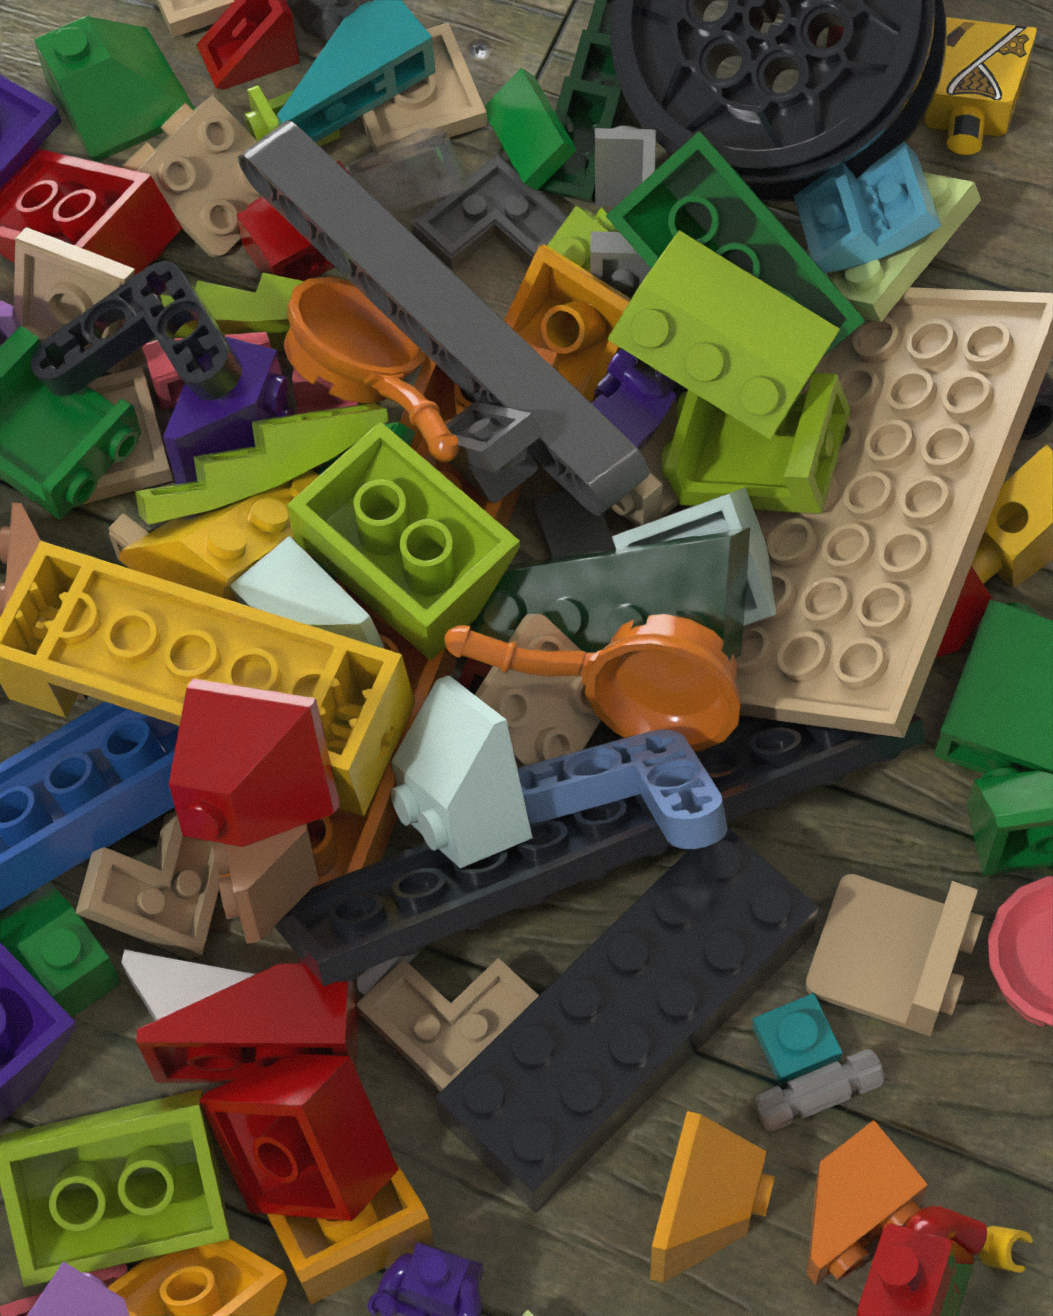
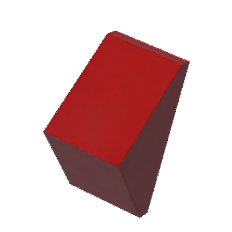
(249, 42)

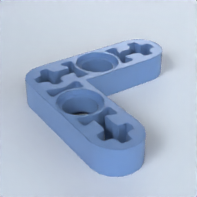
(649, 764)

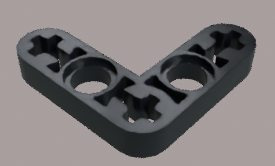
(145, 318)

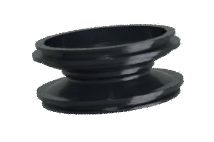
(844, 109)

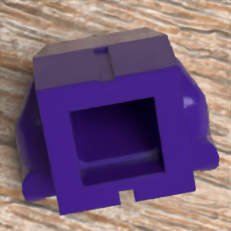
(634, 398)
(429, 1285)

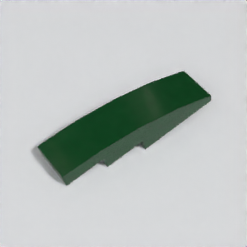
(586, 102)

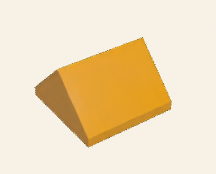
(569, 314)
(338, 1253)

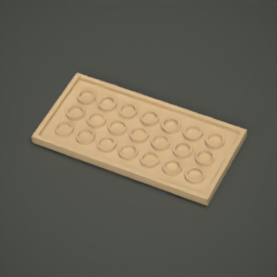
(921, 463)

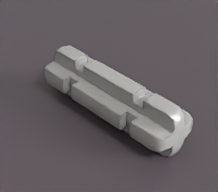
(819, 1090)

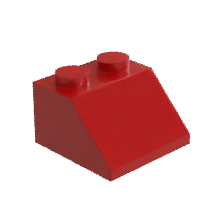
(301, 1138)

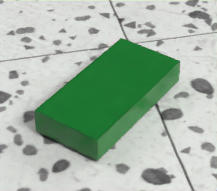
(529, 129)

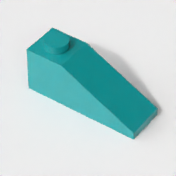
(363, 64)

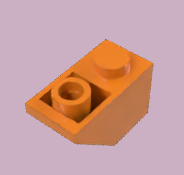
(854, 1198)

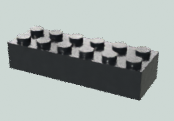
(626, 1016)

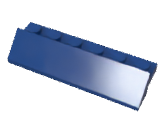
(80, 793)

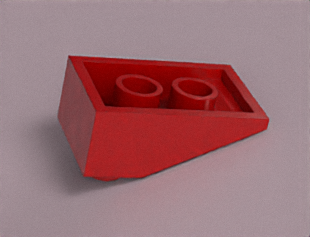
(88, 206)
(252, 1027)

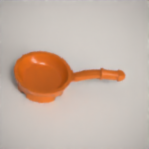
(362, 353)
(641, 682)

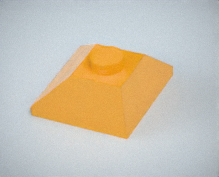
(708, 1197)
(203, 1282)

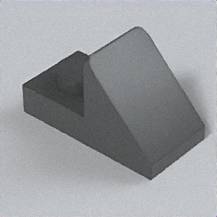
(494, 448)

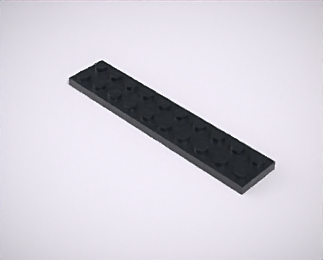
(425, 896)

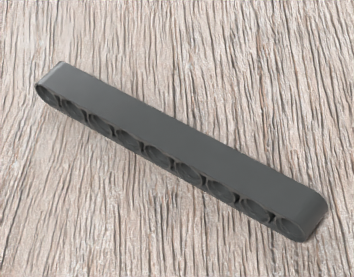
(442, 315)

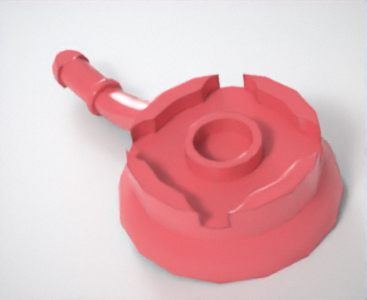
(1023, 951)

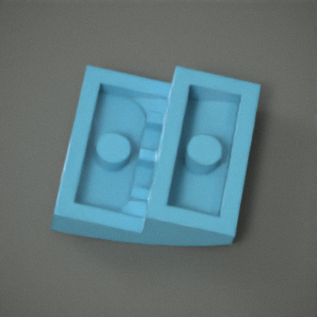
(869, 216)

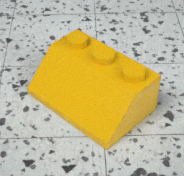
(218, 545)

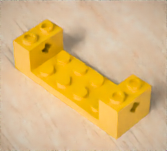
(144, 639)

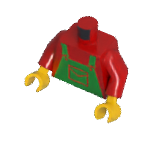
(930, 1261)

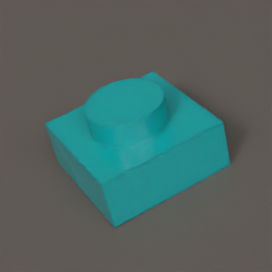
(796, 1039)

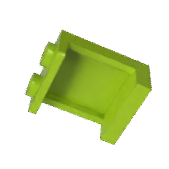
(785, 474)

